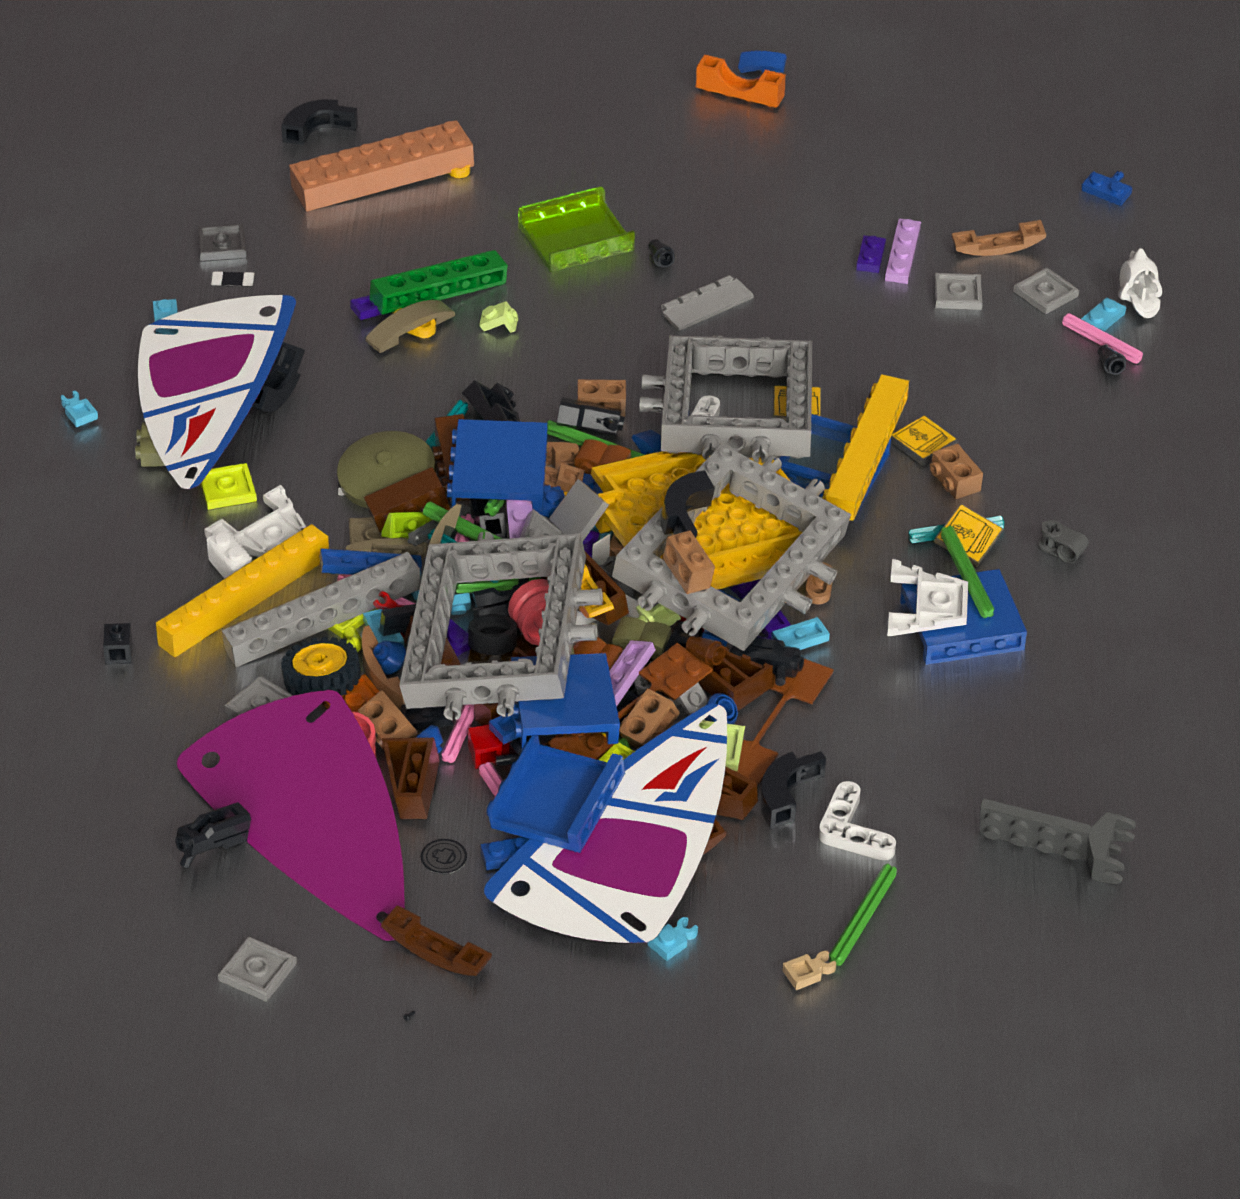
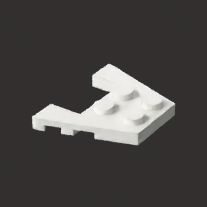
(267, 531)
(939, 601)

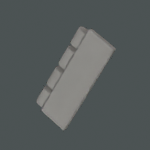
(705, 302)

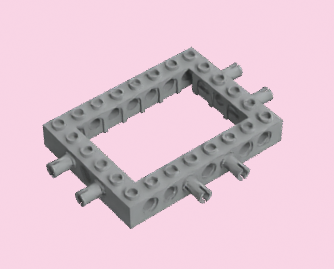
(717, 355)
(734, 621)
(433, 684)

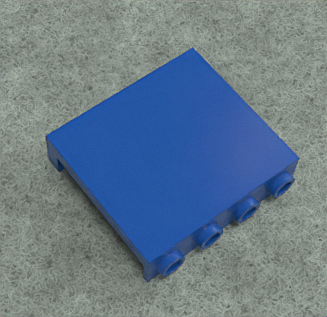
(498, 461)
(980, 635)
(585, 708)
(555, 795)

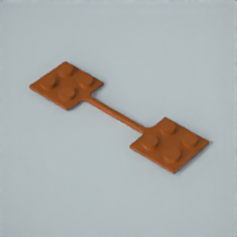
(670, 673)
(804, 687)

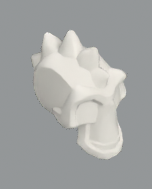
(1140, 284)

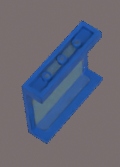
(826, 448)

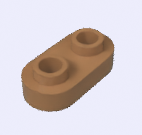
(818, 590)

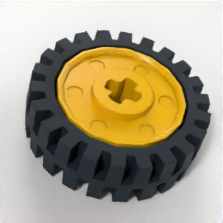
(321, 666)

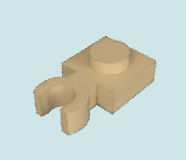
(807, 971)

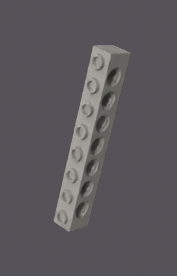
(320, 609)

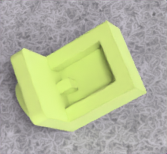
(499, 315)
(658, 614)

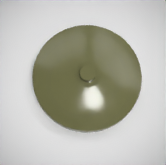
(380, 462)

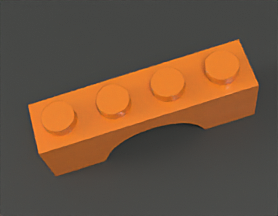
(717, 77)

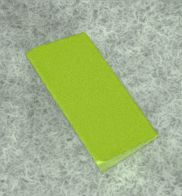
(402, 523)

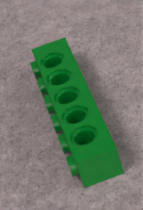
(438, 281)

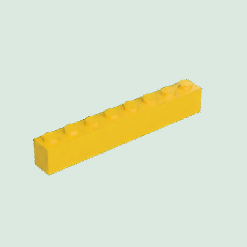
(867, 444)
(241, 591)

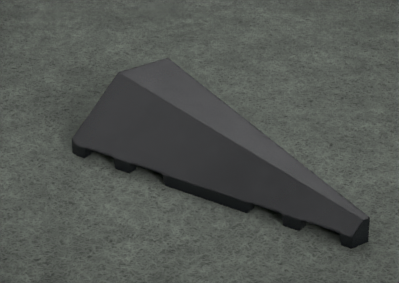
(492, 403)

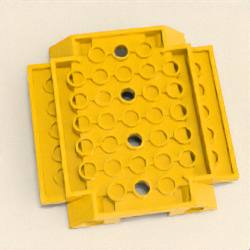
(734, 534)

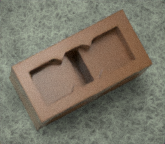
(603, 392)
(956, 471)
(688, 562)
(387, 719)
(651, 722)

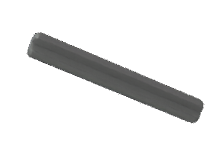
(420, 534)

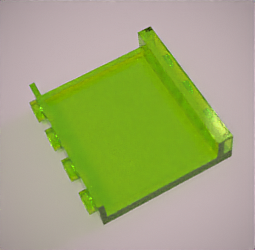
(574, 229)

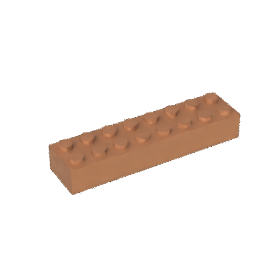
(381, 165)

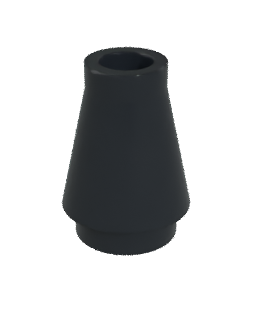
(661, 253)
(1113, 361)

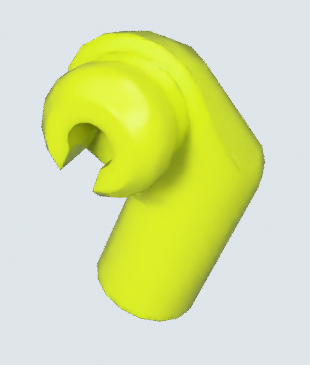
(354, 638)

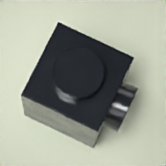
(117, 643)

